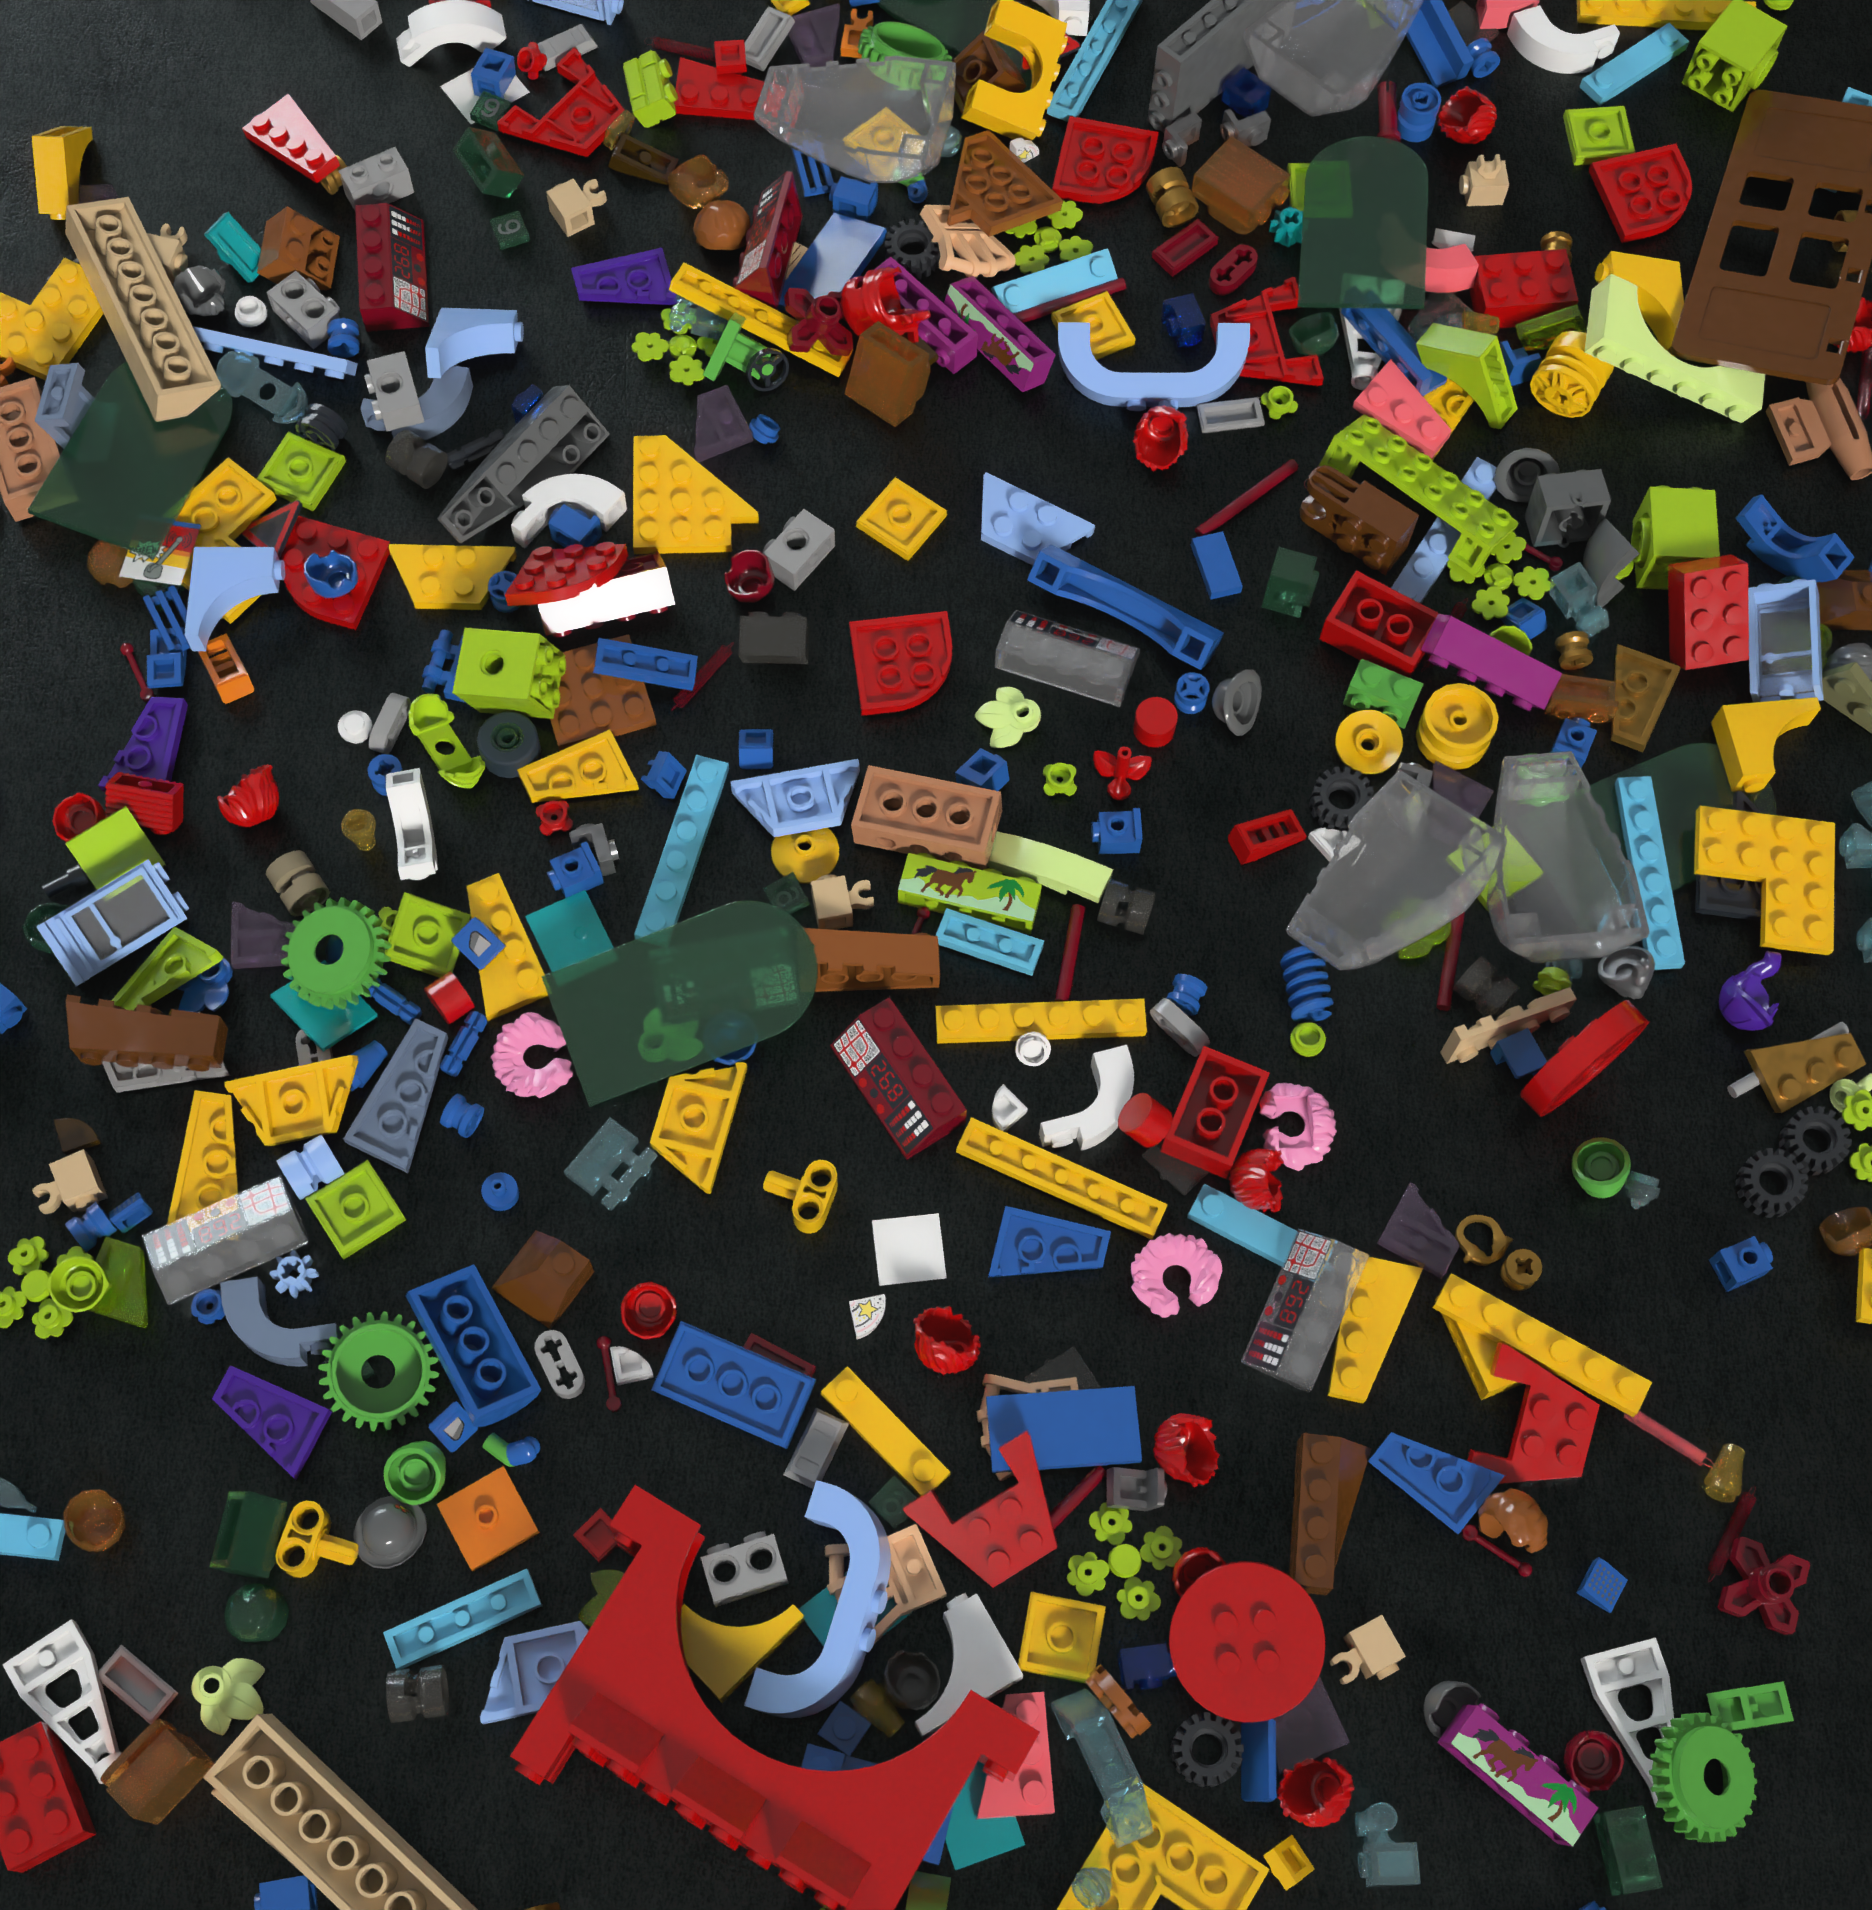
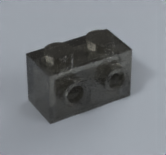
(774, 638)

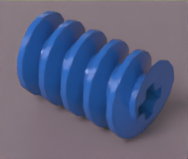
(1305, 985)

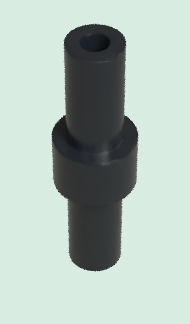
(74, 877)

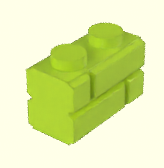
(650, 89)

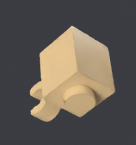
(1485, 182)
(573, 206)
(170, 250)
(835, 904)
(75, 1184)
(1372, 1650)

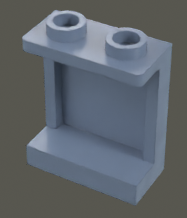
(63, 402)

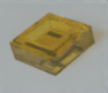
(622, 123)

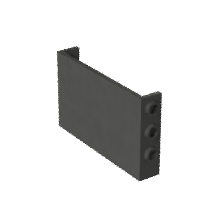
(1201, 57)

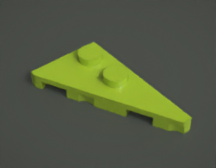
(167, 968)

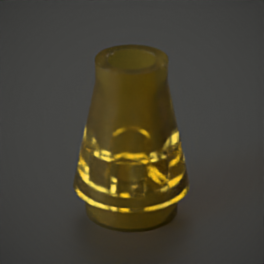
(360, 827)
(1725, 1475)
(876, 1708)

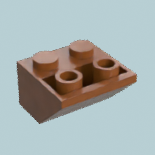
(298, 245)

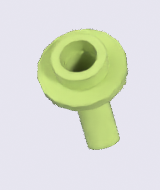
(1846, 1087)

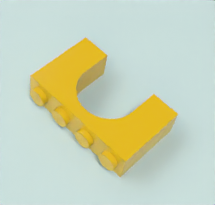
(1040, 42)

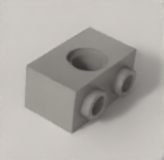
(377, 179)
(390, 375)
(796, 565)

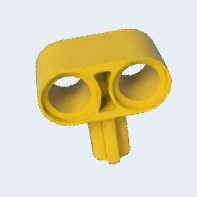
(806, 1193)
(314, 1541)

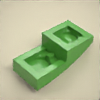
(1752, 1706)

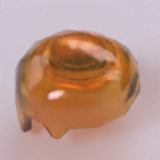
(106, 562)
(1848, 1231)
(94, 1520)

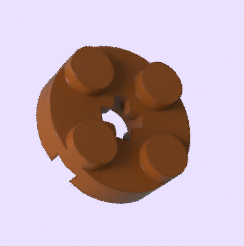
(1111, 1694)

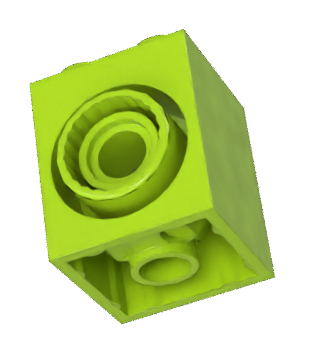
(1734, 54)
(1673, 529)
(509, 672)

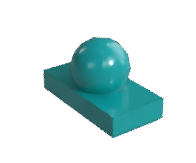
(235, 246)

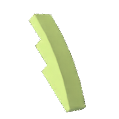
(1049, 866)

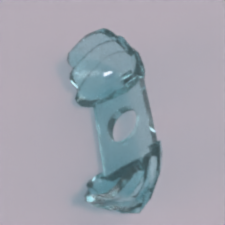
(242, 376)

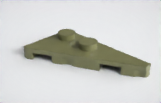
(1850, 693)

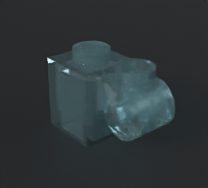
(1575, 596)
(1383, 1859)

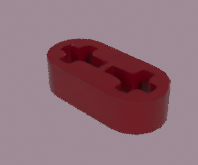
(1237, 274)

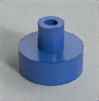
(500, 1191)

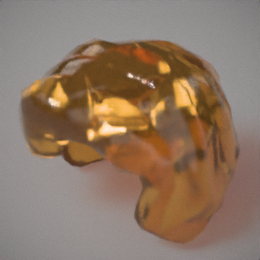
(697, 182)

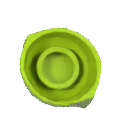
(78, 1284)

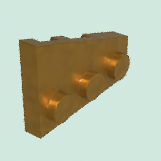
(1641, 691)
(1803, 1068)

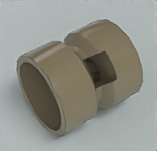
(297, 882)

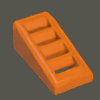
(228, 676)

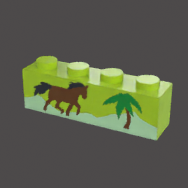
(970, 891)

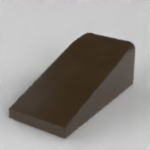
(642, 160)

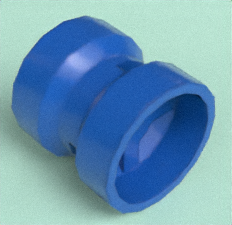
(90, 1227)

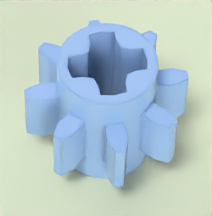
(294, 1284)

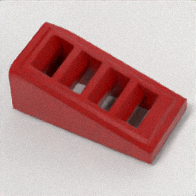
(1247, 845)

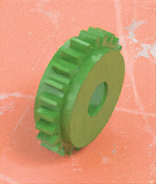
(900, 40)
(357, 966)
(383, 1339)
(1680, 1777)

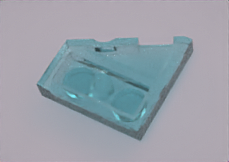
(1439, 309)

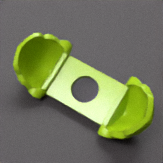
(430, 722)

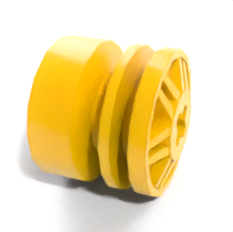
(1568, 377)

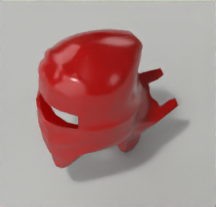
(876, 299)

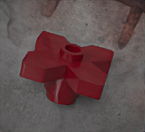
(817, 321)
(1764, 1585)

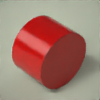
(1155, 722)
(449, 997)
(1145, 1120)

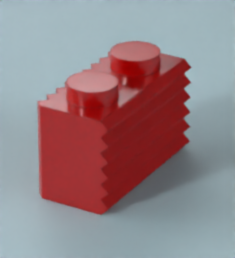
(150, 801)

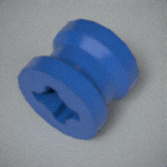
(1484, 59)
(343, 338)
(497, 587)
(1195, 685)
(380, 765)
(1187, 993)
(462, 1115)

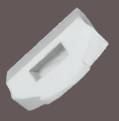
(1446, 239)

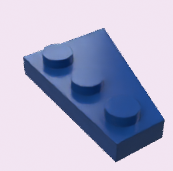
(1045, 1245)
(1435, 1479)

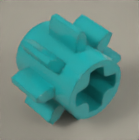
(1287, 226)

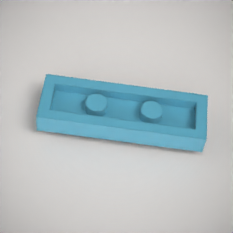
(989, 941)

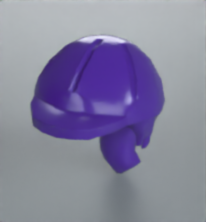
(1744, 998)

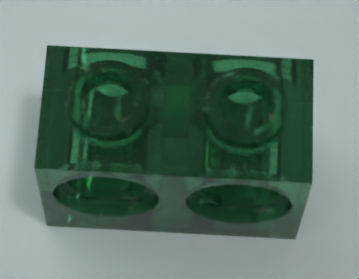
(1627, 1851)

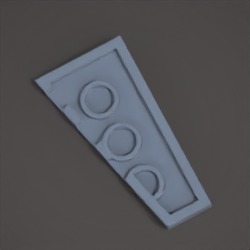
(399, 1101)

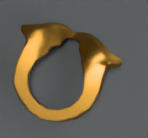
(1472, 1252)

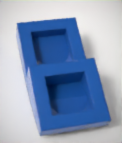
(165, 668)

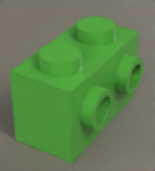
(1383, 691)

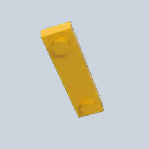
(885, 1432)

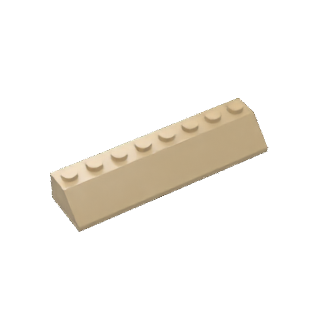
(141, 307)
(325, 1825)

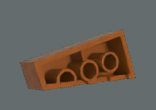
(874, 960)

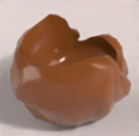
(722, 226)
(1518, 1516)

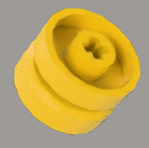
(1457, 726)

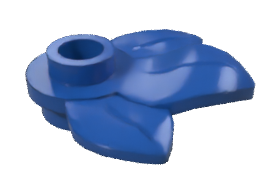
(207, 989)

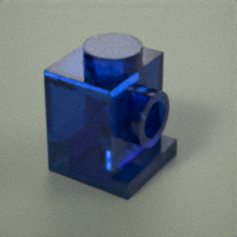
(1246, 93)
(1183, 320)
(1145, 1666)

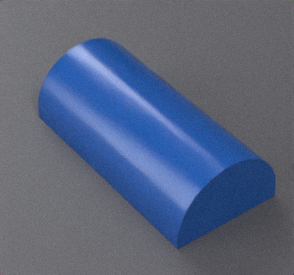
(474, 1346)

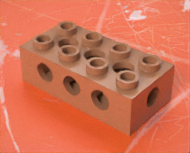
(17, 419)
(896, 809)

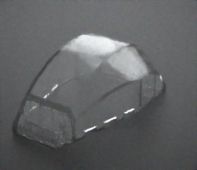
(1328, 51)
(863, 117)
(1396, 876)
(1581, 887)

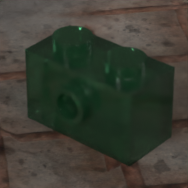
(488, 162)
(1291, 582)
(249, 1534)

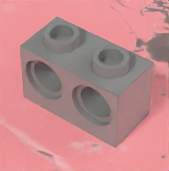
(303, 308)
(747, 1578)

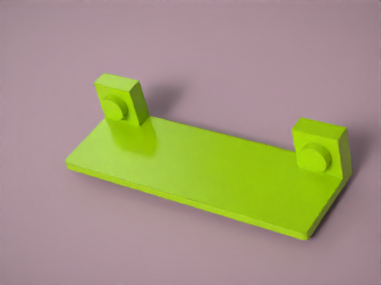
(1430, 485)

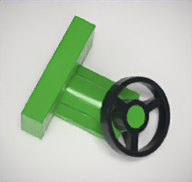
(747, 356)

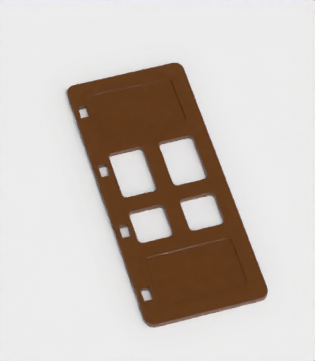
(1767, 319)

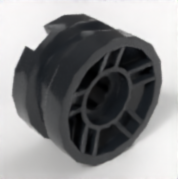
(322, 426)

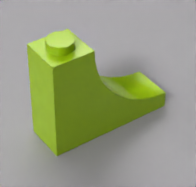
(1474, 364)

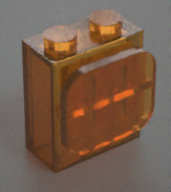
(1240, 186)
(887, 374)
(156, 1772)

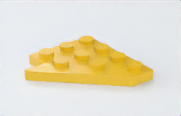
(680, 502)

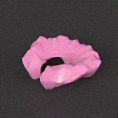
(509, 1053)
(1318, 1121)
(1172, 1250)

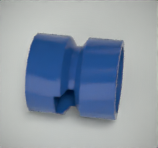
(1418, 112)

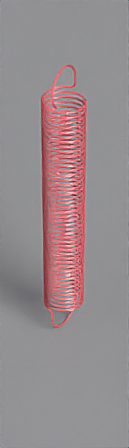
(1684, 1445)

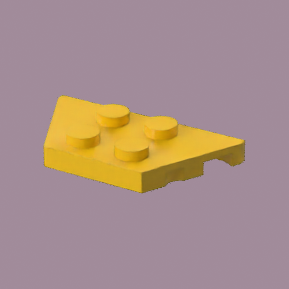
(449, 574)
(296, 1100)
(697, 1121)

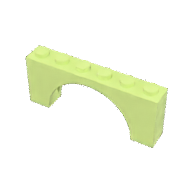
(1622, 339)

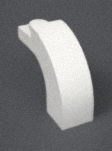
(450, 23)
(1555, 49)
(576, 491)
(412, 824)
(1115, 1083)

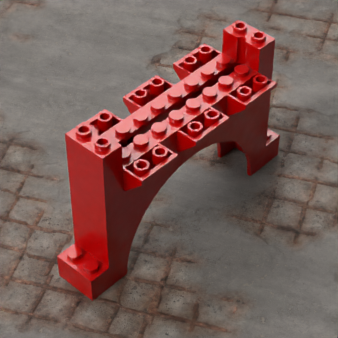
(635, 1706)

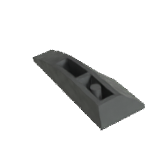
(543, 444)

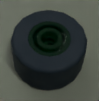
(520, 744)

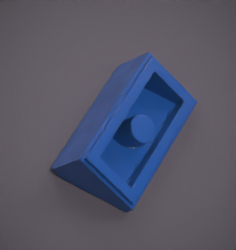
(1258, 1761)

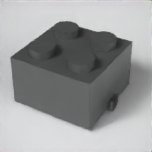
(1566, 507)

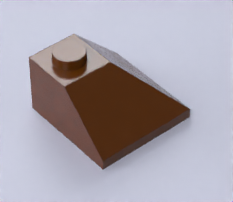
(988, 62)
(1847, 601)
(544, 1278)

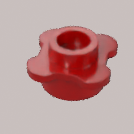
(531, 60)
(549, 809)

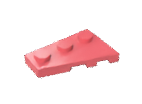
(1403, 410)
(1032, 1787)

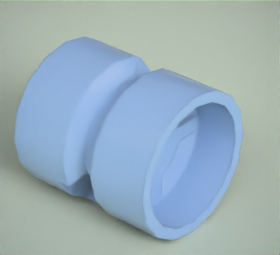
(310, 1167)

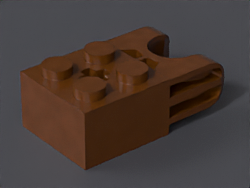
(1358, 518)

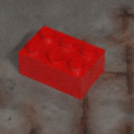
(1523, 285)
(1708, 612)
(1379, 625)
(1215, 1112)
(38, 1800)

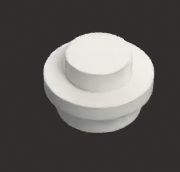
(250, 311)
(355, 726)
(1033, 1048)

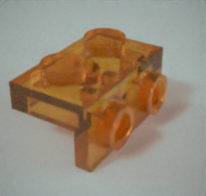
(1584, 699)

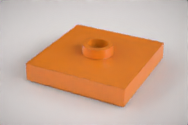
(488, 1518)

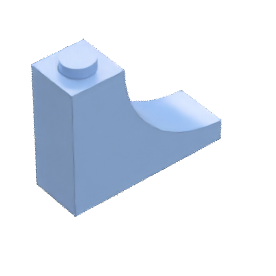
(470, 334)
(224, 579)

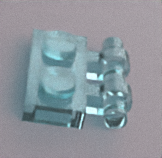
(703, 321)
(602, 1157)

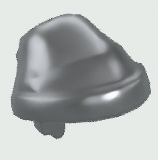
(1627, 971)

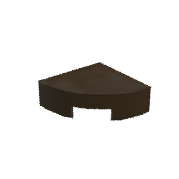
(75, 1135)

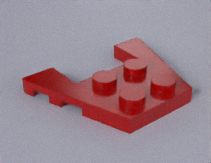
(577, 120)
(1265, 353)
(1550, 1428)
(1002, 1532)

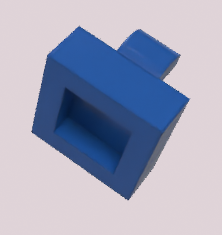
(665, 775)

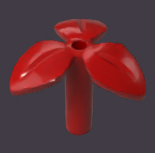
(1121, 768)

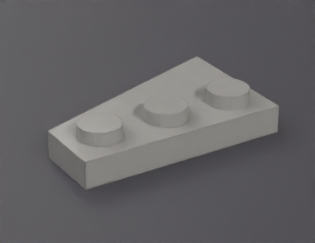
(148, 1076)

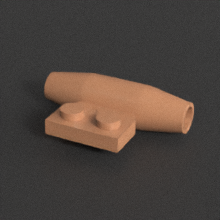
(1821, 423)

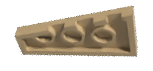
(1465, 1043)

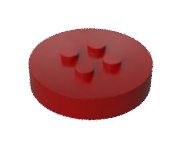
(1583, 1057)
(1247, 1641)

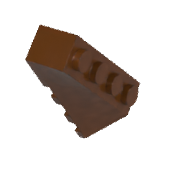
(144, 1036)
(1324, 1498)

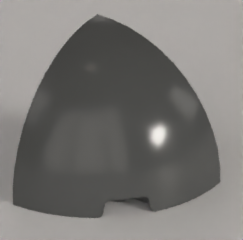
(1604, 557)

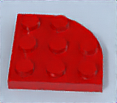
(1102, 160)
(1643, 190)
(320, 538)
(564, 573)
(900, 660)

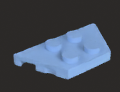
(1026, 523)
(799, 798)
(529, 1670)

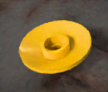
(1369, 727)
(806, 864)

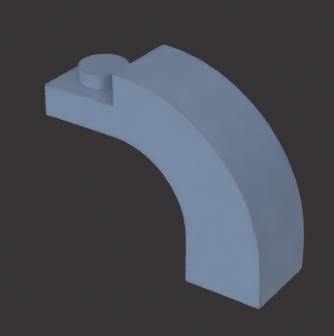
(440, 404)
(247, 1315)

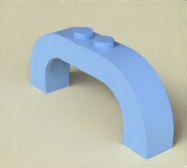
(1152, 389)
(854, 1618)

